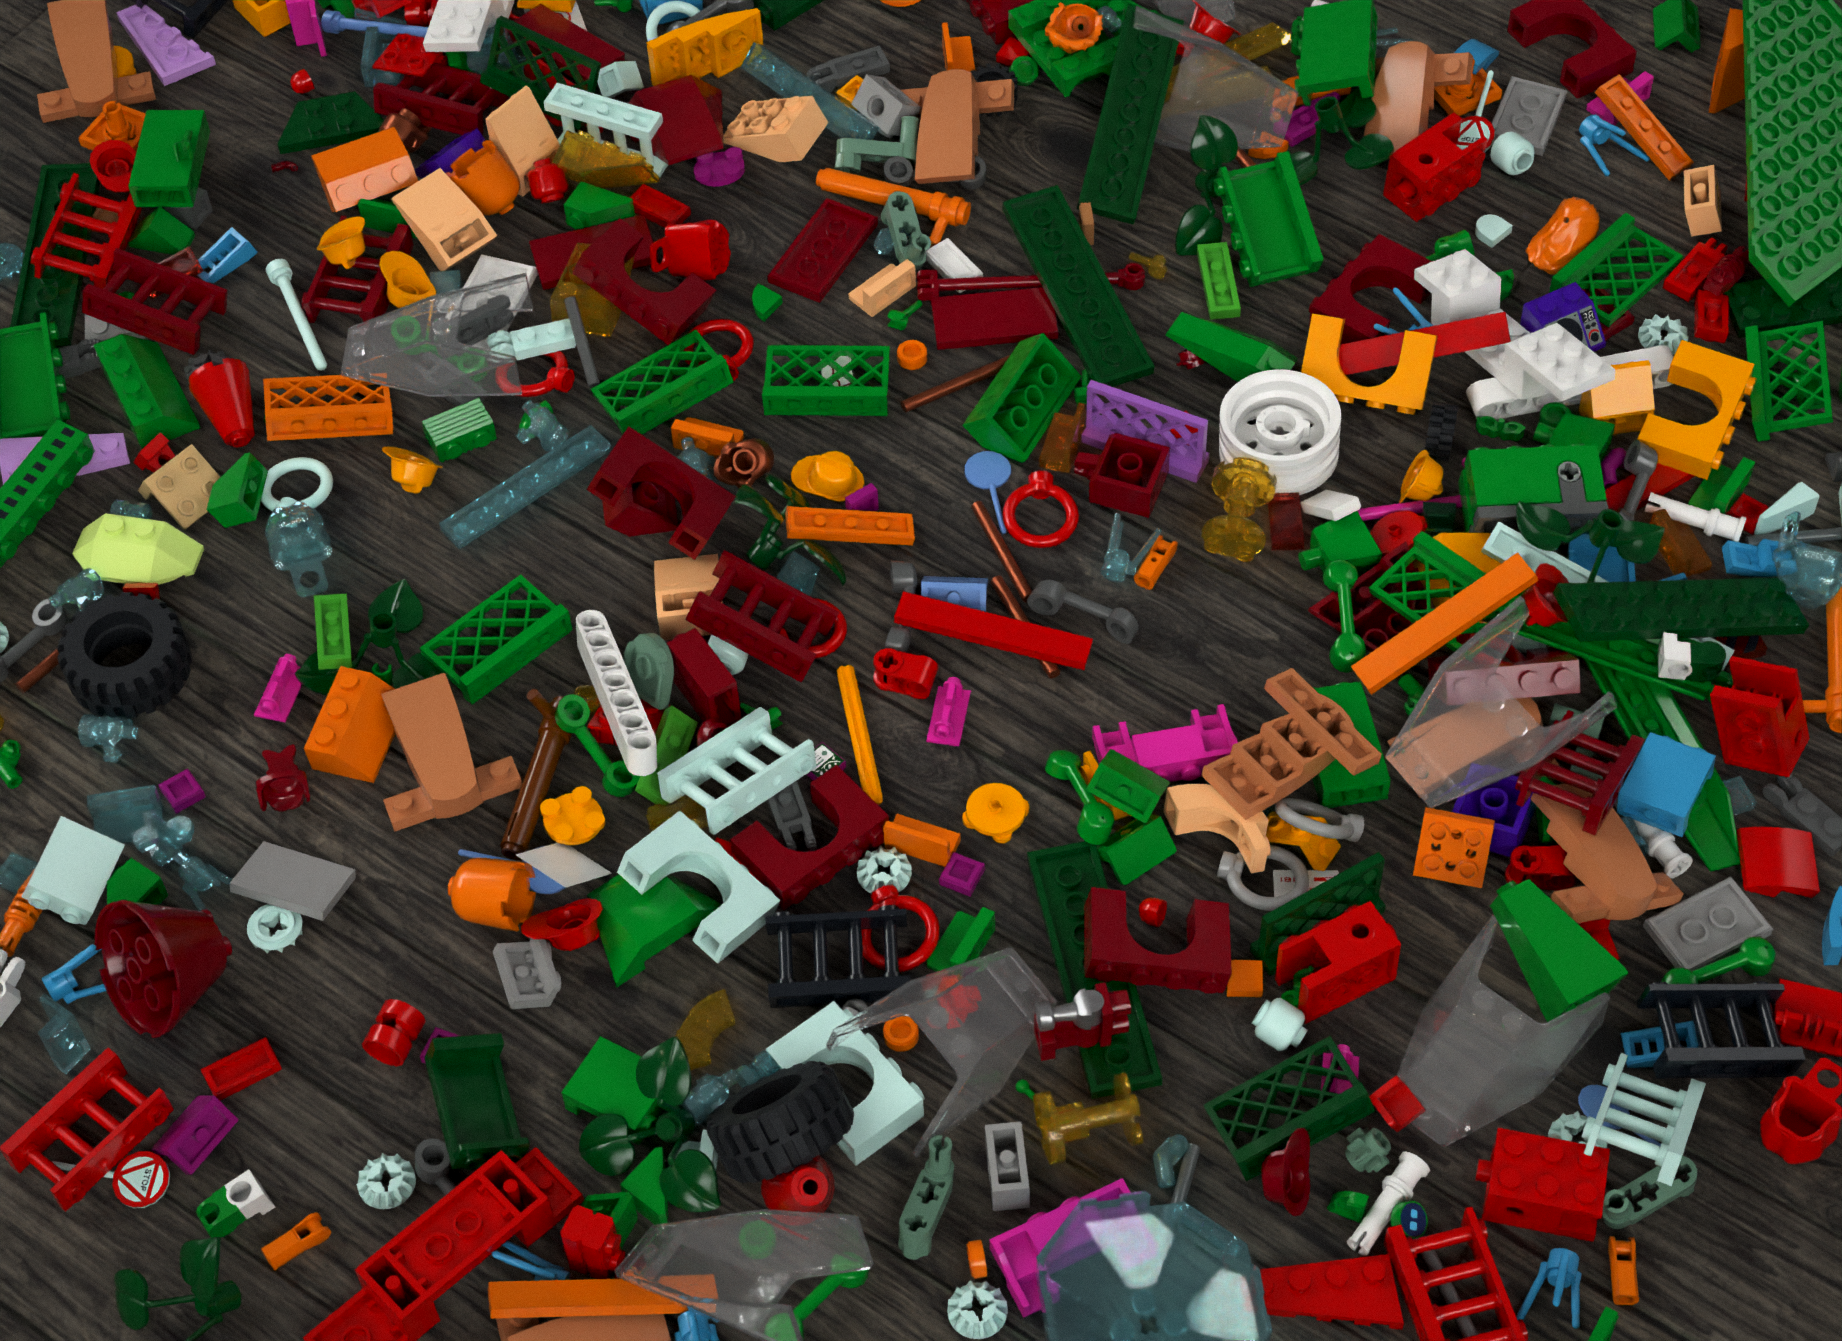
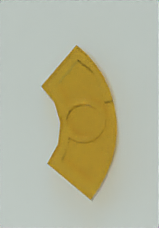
(703, 1026)

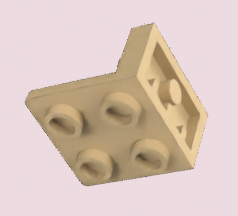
(182, 486)

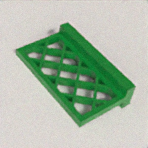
(1596, 259)
(668, 397)
(1762, 397)
(826, 398)
(1444, 565)
(512, 652)

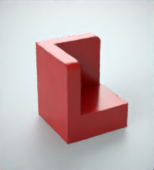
(1397, 1103)

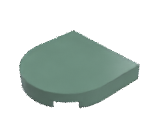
(650, 669)

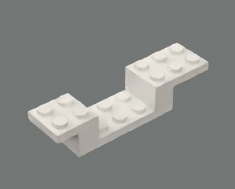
(463, 24)
(1531, 361)

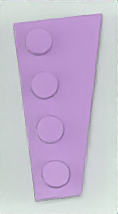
(163, 46)
(109, 453)

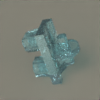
(163, 838)

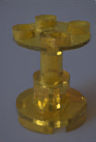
(1242, 488)
(1074, 1121)

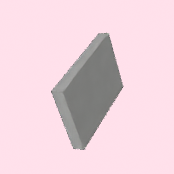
(1529, 111)
(292, 880)
(1707, 926)

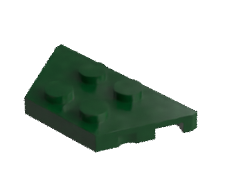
(328, 122)

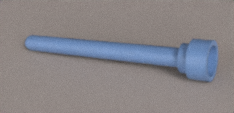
(335, 23)

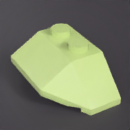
(136, 550)

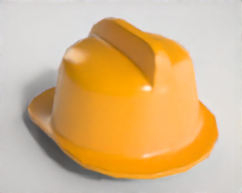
(344, 242)
(404, 279)
(411, 469)
(827, 475)
(1422, 479)

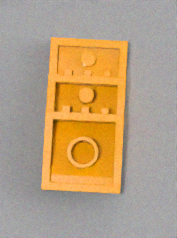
(704, 46)

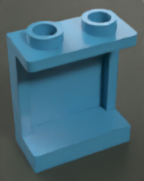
(1613, 566)
(1665, 783)

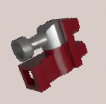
(1084, 1022)

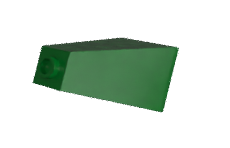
(1553, 950)

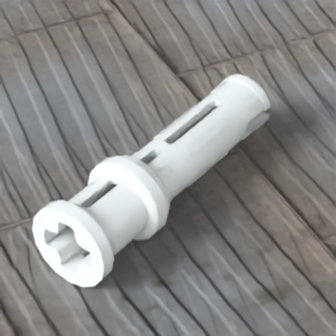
(1711, 521)
(1664, 849)
(1396, 1189)

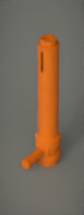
(933, 205)
(1833, 695)

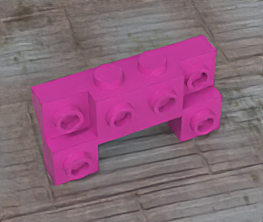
(1172, 752)
(1018, 1248)

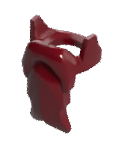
(284, 783)

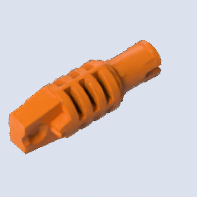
(18, 920)

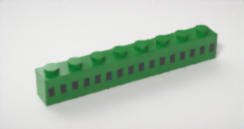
(39, 482)

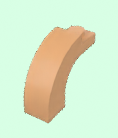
(1204, 809)

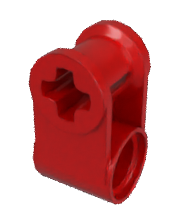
(906, 675)
(1540, 865)

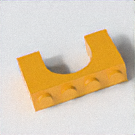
(1724, 382)
(1404, 388)

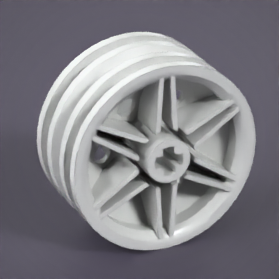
(1281, 409)

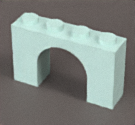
(685, 847)
(892, 1101)

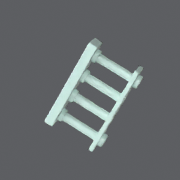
(608, 114)
(725, 749)
(1678, 1120)

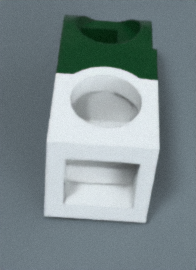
(1689, 660)

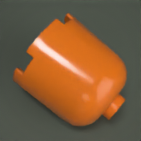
(486, 179)
(493, 892)

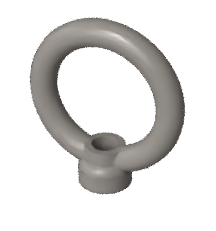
(1343, 826)
(1232, 867)

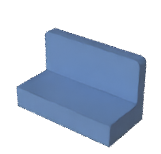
(956, 590)

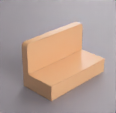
(884, 287)

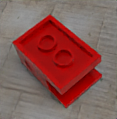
(1433, 169)
(1761, 717)
(1348, 959)
(1544, 1184)

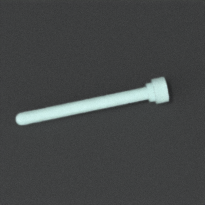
(280, 275)

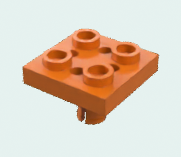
(1457, 100)
(114, 123)
(1455, 835)

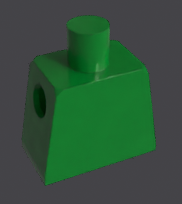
(1577, 429)
(1341, 540)

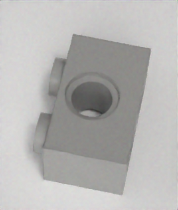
(884, 104)
(1007, 1166)

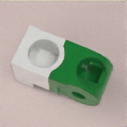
(233, 1205)

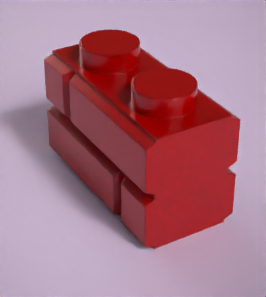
(591, 1243)

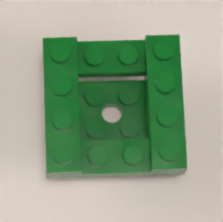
(1065, 69)

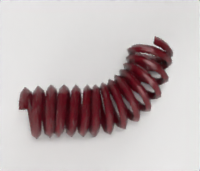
(288, 165)

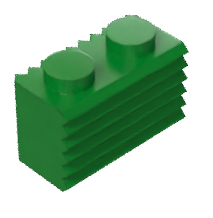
(459, 430)

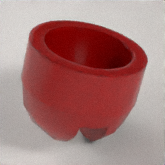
(301, 82)
(1153, 911)

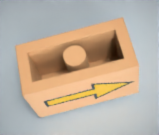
(1702, 200)

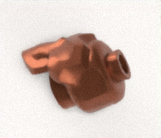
(408, 128)
(743, 462)

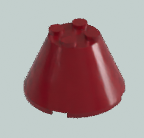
(158, 961)

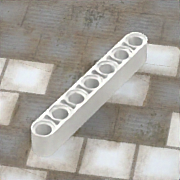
(1494, 399)
(616, 693)

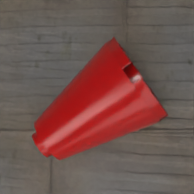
(226, 399)
(787, 1191)

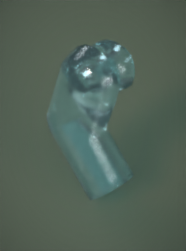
(1110, 18)
(883, 241)

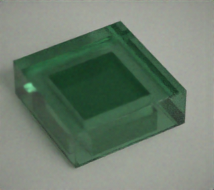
(1439, 516)

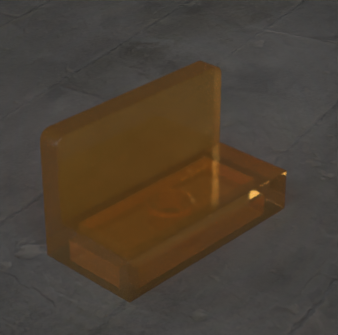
(1063, 440)
(1680, 546)

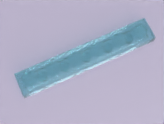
(790, 82)
(524, 487)

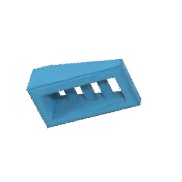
(238, 251)
(1685, 1031)

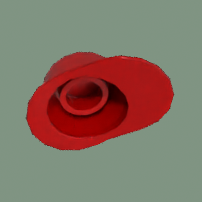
(1209, 26)
(113, 164)
(1540, 597)
(566, 926)

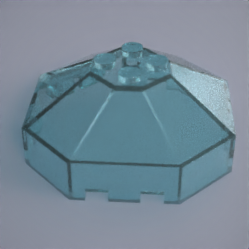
(1146, 1261)

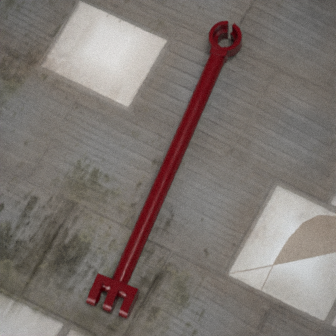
(928, 284)

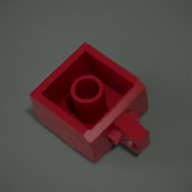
(1125, 474)

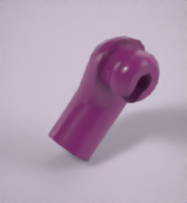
(1610, 463)

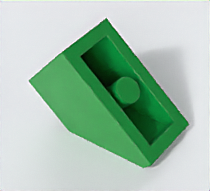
(595, 206)
(238, 492)
(135, 884)

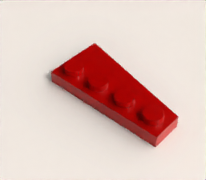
(1337, 1289)

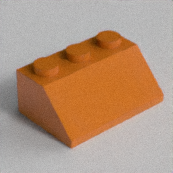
(1729, 72)
(364, 169)
(352, 727)

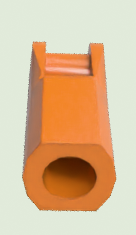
(1155, 563)
(290, 1244)
(1623, 1272)

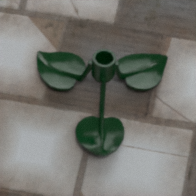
(1333, 117)
(1210, 147)
(1548, 527)
(769, 544)
(390, 612)
(608, 1148)
(200, 1270)

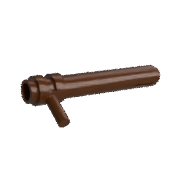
(537, 778)

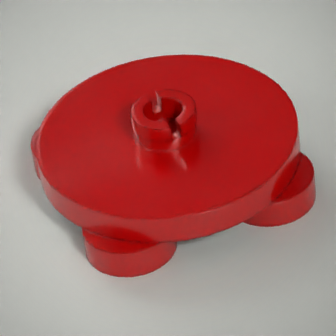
(1396, 529)

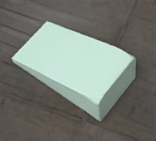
(1799, 499)

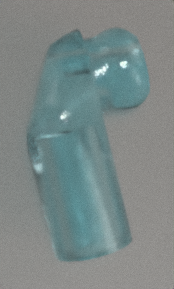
(1166, 1157)

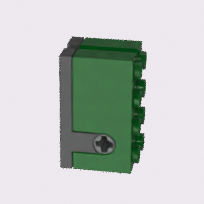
(1542, 475)

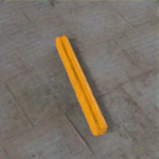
(859, 733)

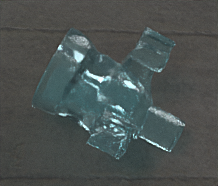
(544, 426)
(696, 457)
(79, 590)
(105, 732)
(709, 1094)

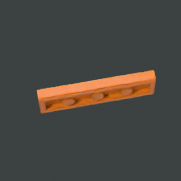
(1644, 127)
(849, 525)

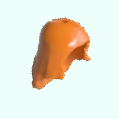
(1064, 29)
(1562, 241)

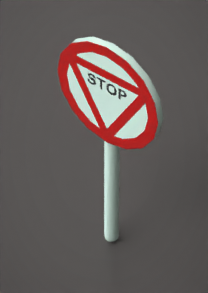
(1476, 126)
(137, 1179)

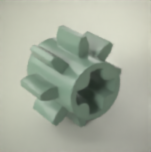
(1367, 1149)

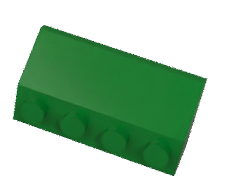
(145, 388)
(1022, 399)

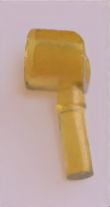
(1156, 265)

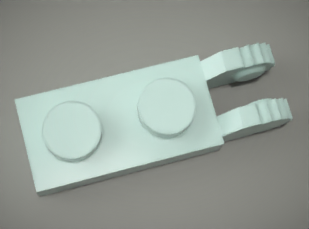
(533, 340)

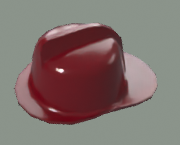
(1287, 1174)

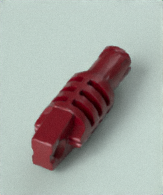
(1727, 271)

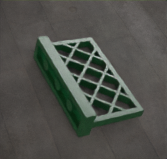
(510, 81)
(1324, 902)
(1320, 1122)

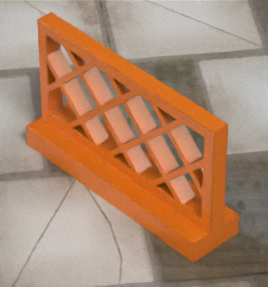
(325, 418)

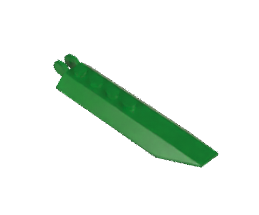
(1628, 656)
(1652, 708)

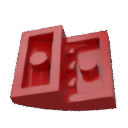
(1777, 861)

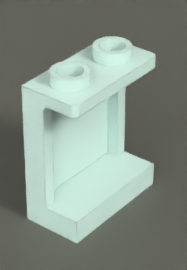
(72, 871)

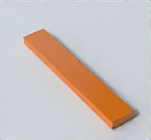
(1444, 623)
(574, 1298)

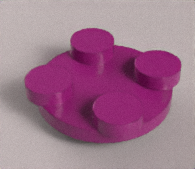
(719, 167)

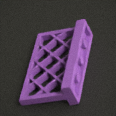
(1184, 460)

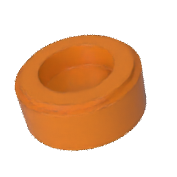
(911, 354)
(901, 1033)
(976, 1259)

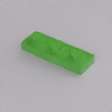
(1218, 280)
(332, 631)
(672, 742)

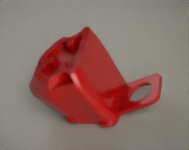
(693, 248)
(1803, 1116)

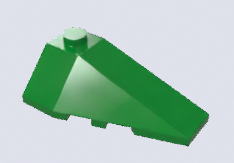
(1229, 349)

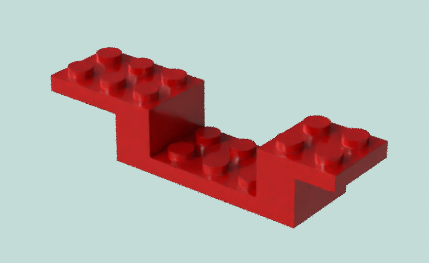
(447, 1244)

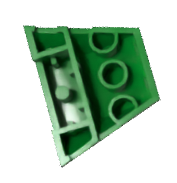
(642, 925)

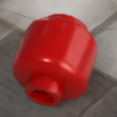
(547, 181)

